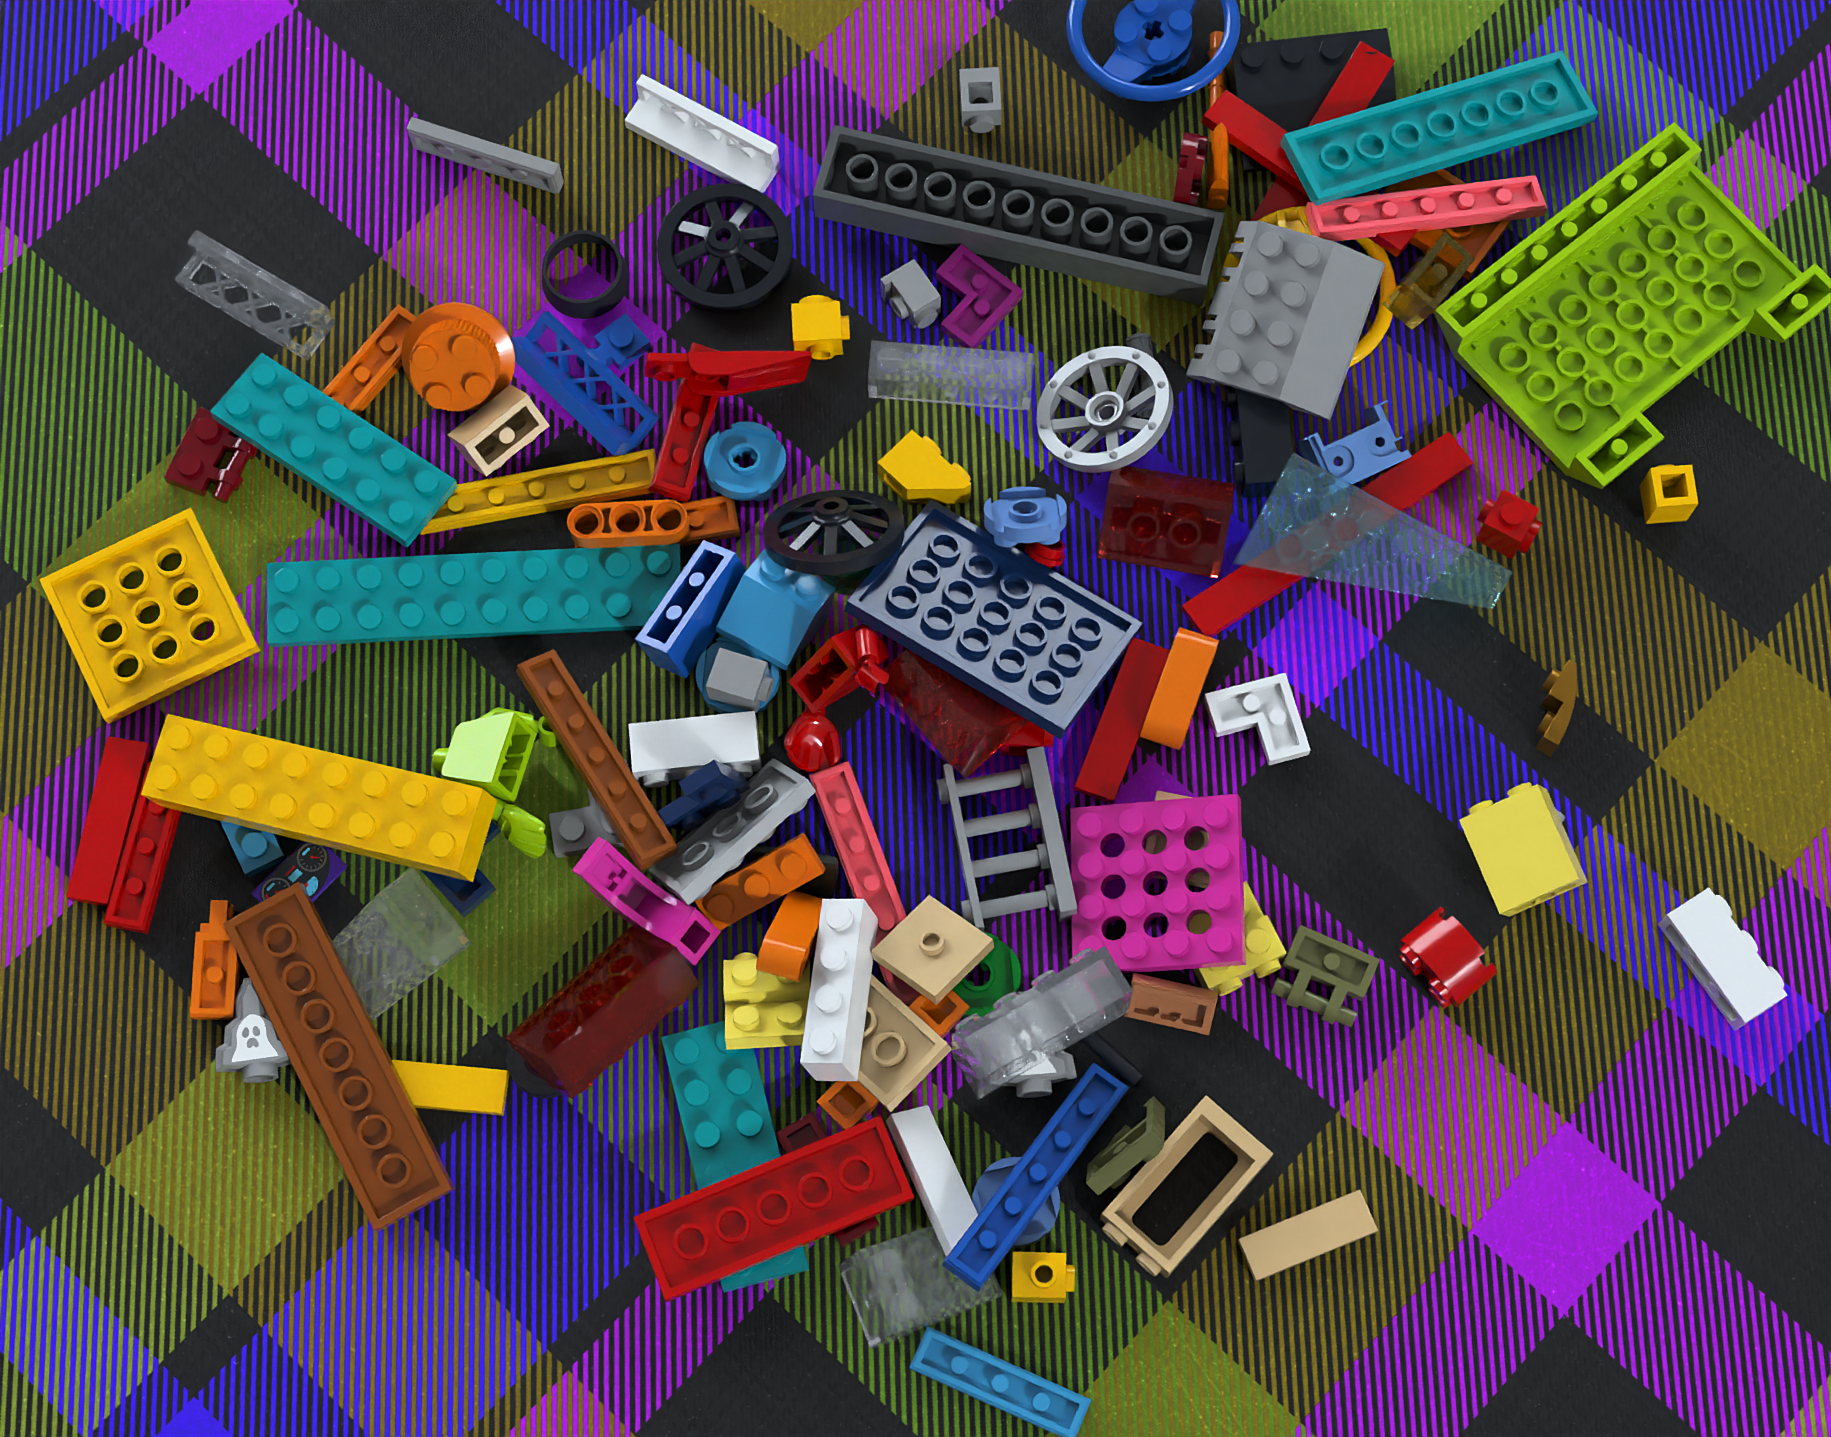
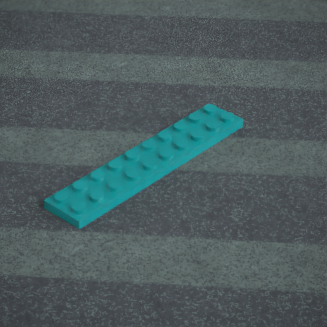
(467, 594)

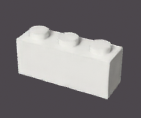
(681, 746)
(1723, 958)

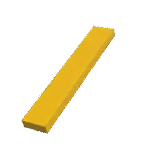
(545, 490)

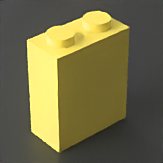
(1522, 849)

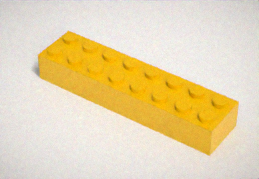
(320, 797)

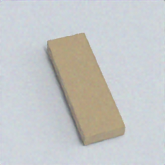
(1307, 1235)

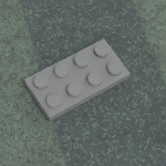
(733, 832)

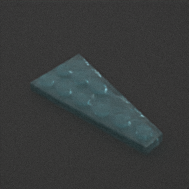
(1344, 535)

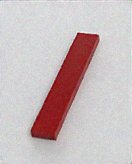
(1349, 95)
(1261, 141)

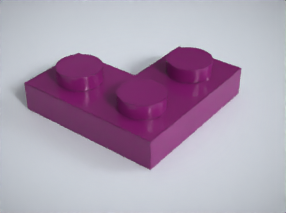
(985, 297)

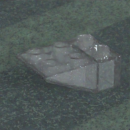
(398, 942)
(905, 1288)

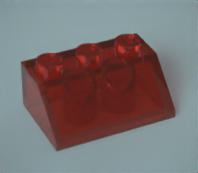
(1166, 521)
(950, 713)

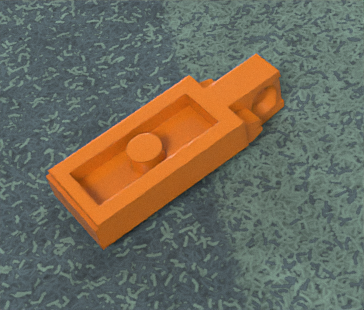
(215, 967)

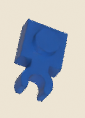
(619, 344)

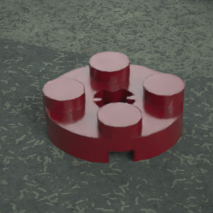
(1190, 169)

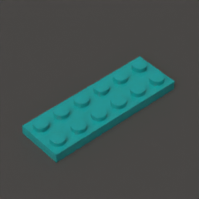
(334, 449)
(725, 1124)

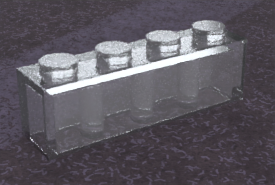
(950, 375)

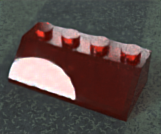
(603, 1011)

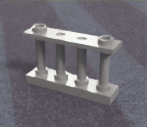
(1040, 814)

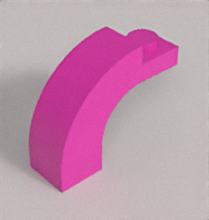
(644, 902)

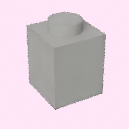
(739, 680)

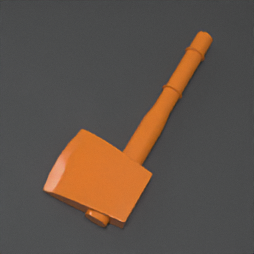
(1218, 149)

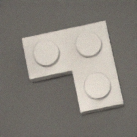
(1263, 705)

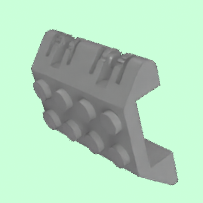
(1287, 317)

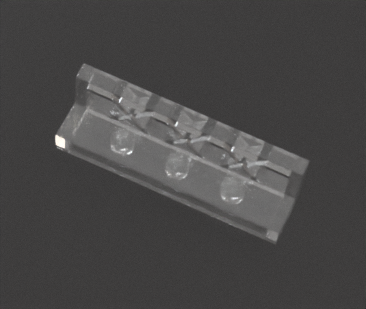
(258, 282)

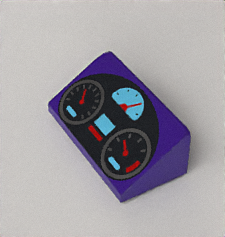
(309, 864)

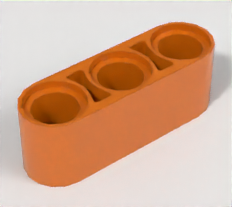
(612, 514)
(1179, 688)
(791, 937)

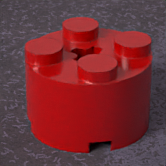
(1446, 958)

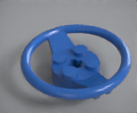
(1141, 58)

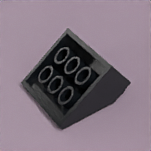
(1294, 75)

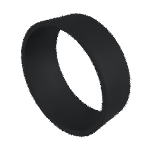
(589, 307)

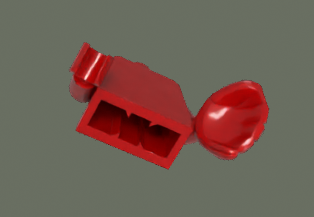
(831, 673)

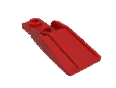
(729, 371)

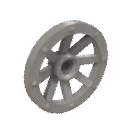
(1107, 411)

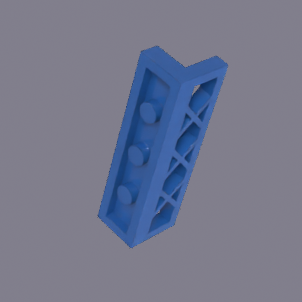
(573, 396)

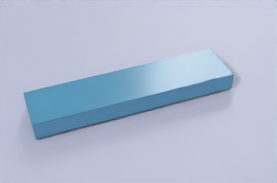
(999, 1384)

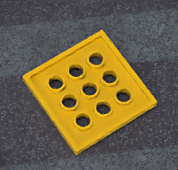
(139, 641)

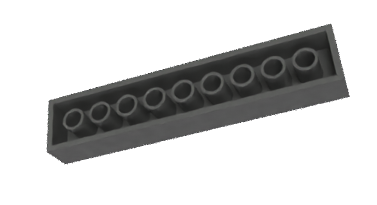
(1018, 214)

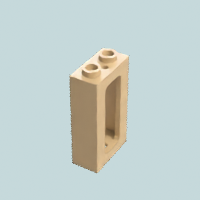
(1203, 1119)

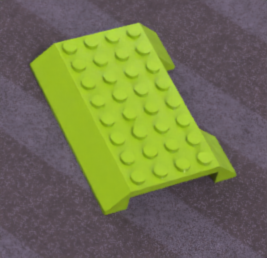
(1622, 307)

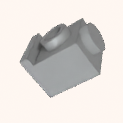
(980, 98)
(911, 295)

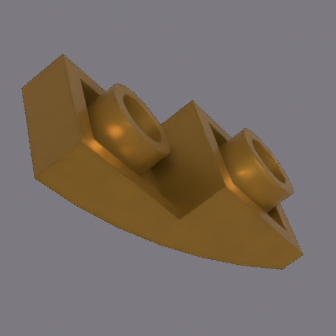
(1560, 703)

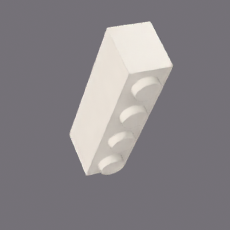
(839, 990)

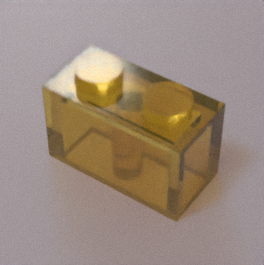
(1428, 281)

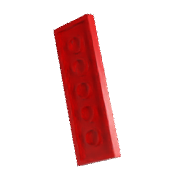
(773, 1208)

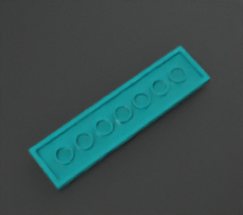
(1438, 128)

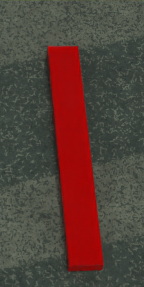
(1399, 487)

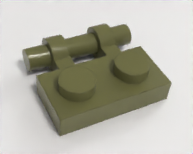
(1330, 964)

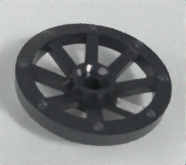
(728, 252)
(833, 518)

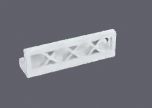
(702, 136)

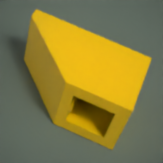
(921, 474)

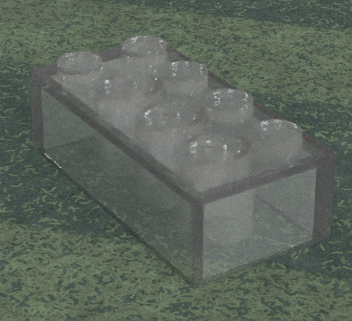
(1040, 1021)

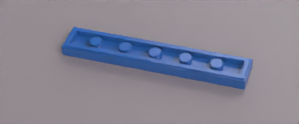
(1035, 1177)

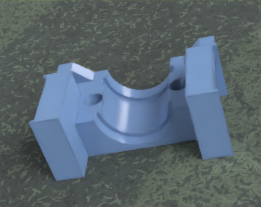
(1357, 453)

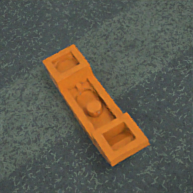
(849, 1101)

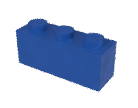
(691, 609)

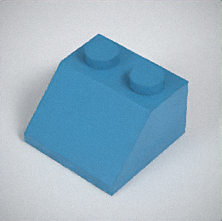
(776, 611)

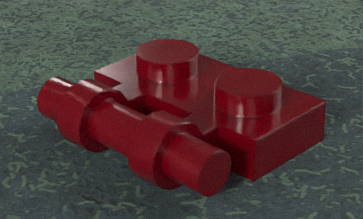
(201, 454)

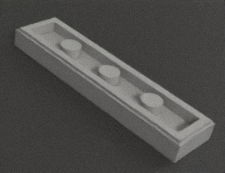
(485, 155)

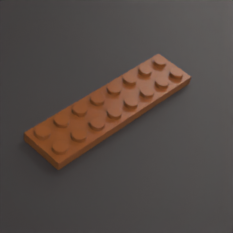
(339, 1057)

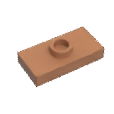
(1172, 1004)

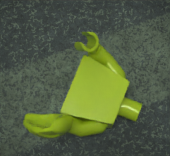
(494, 757)

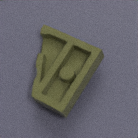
(1127, 1149)

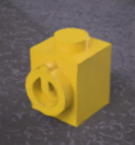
(819, 327)

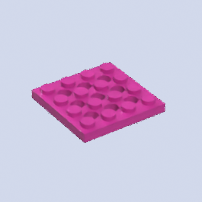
(1222, 899)

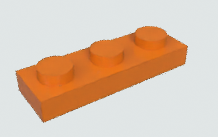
(761, 882)

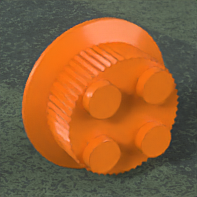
(457, 356)

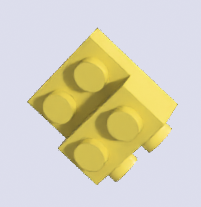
(1261, 945)
(762, 1006)

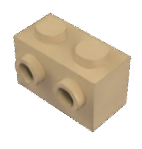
(498, 430)

